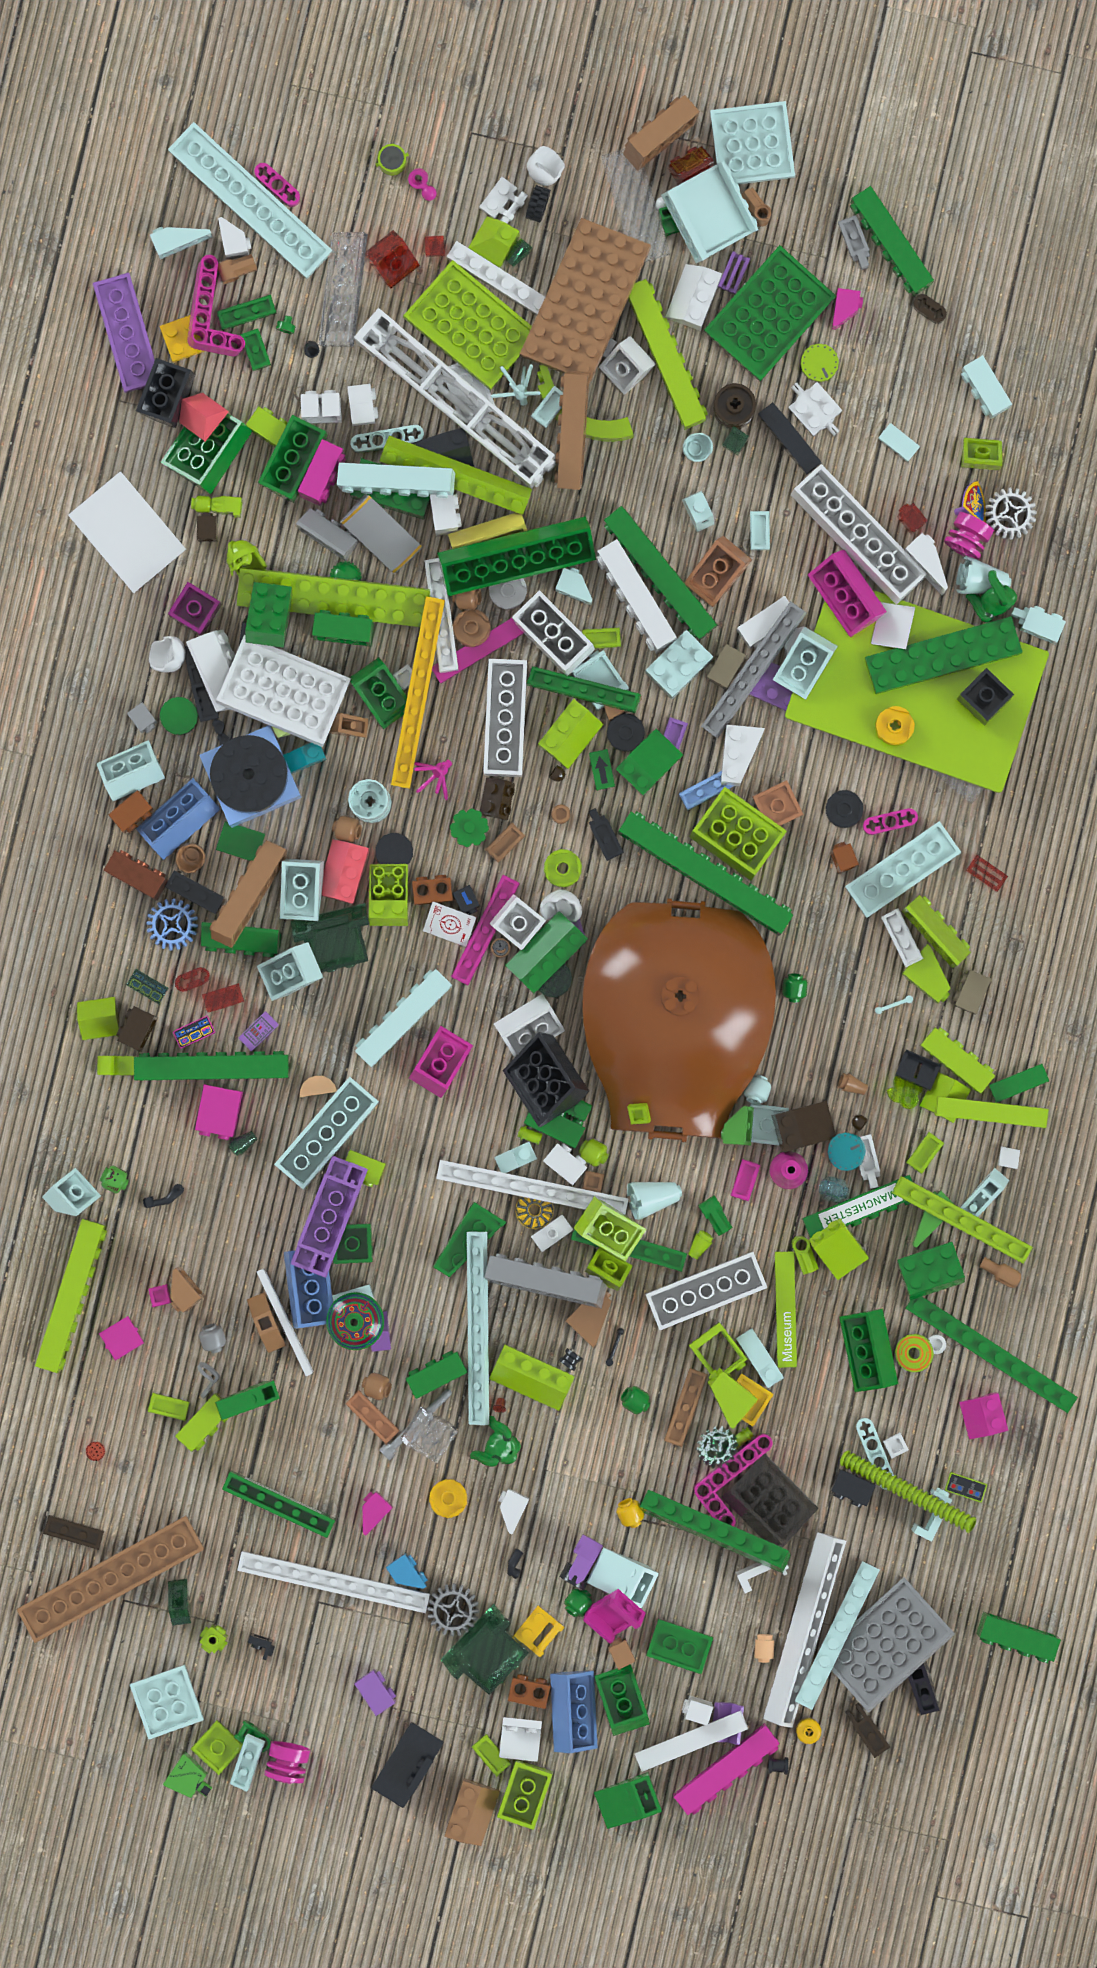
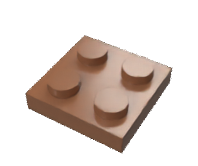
(778, 804)

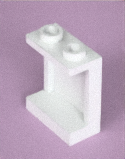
(752, 1571)

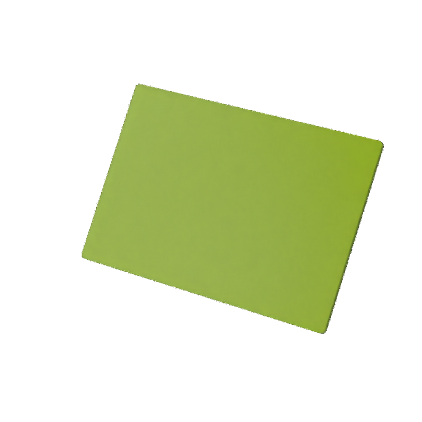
(945, 732)

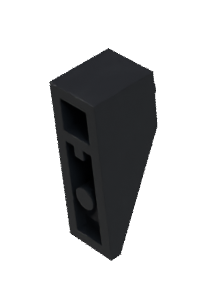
(924, 1690)

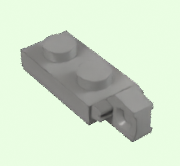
(855, 241)

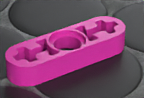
(263, 179)
(874, 819)

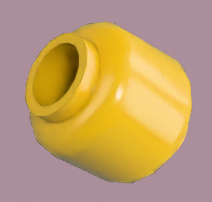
(630, 1513)
(803, 1726)

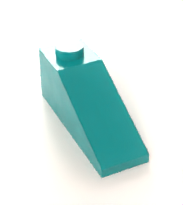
(304, 757)

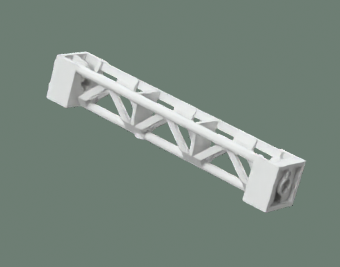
(379, 336)

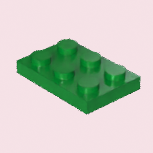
(679, 1646)

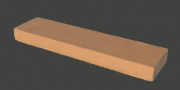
(685, 1407)

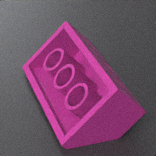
(846, 592)

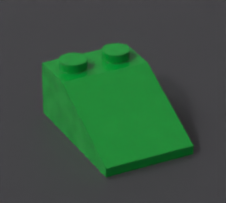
(380, 692)
(649, 762)
(622, 1700)

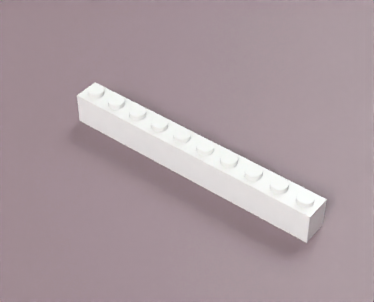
(804, 1629)

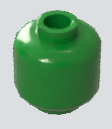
(794, 987)
(635, 1400)
(578, 1602)

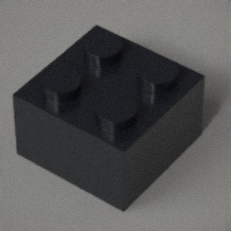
(985, 696)

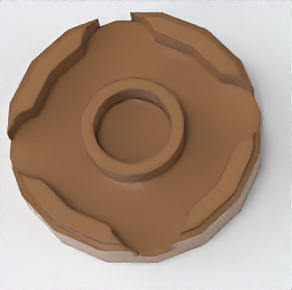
(471, 628)

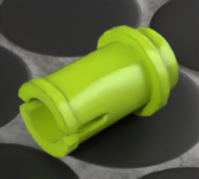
(529, 1135)
(743, 1436)

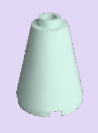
(973, 576)
(651, 1197)

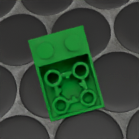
(628, 1801)

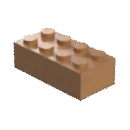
(660, 132)

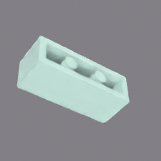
(986, 387)

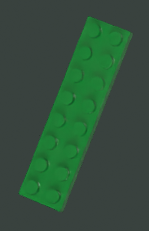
(943, 655)

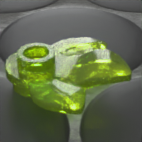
(903, 1089)

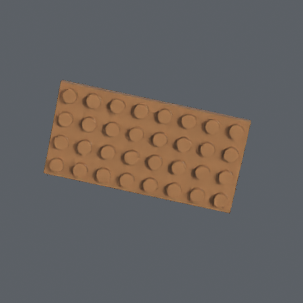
(585, 299)

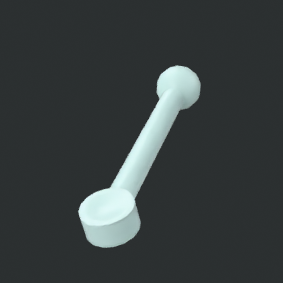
(908, 999)

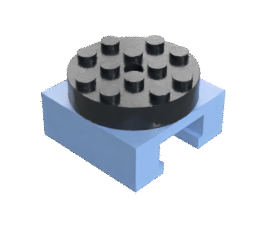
(250, 798)

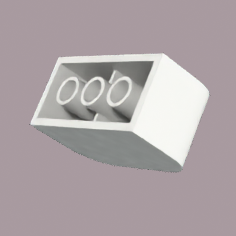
(553, 633)

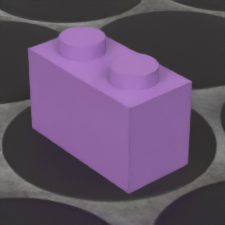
(375, 1691)

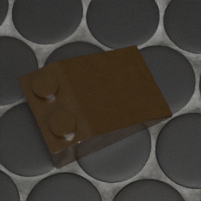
(803, 1126)

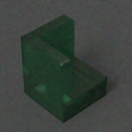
(736, 441)

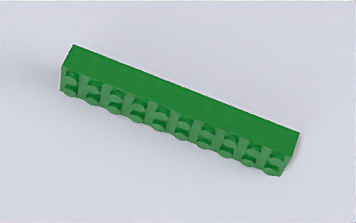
(706, 874)

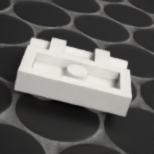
(498, 198)

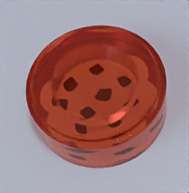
(95, 1451)

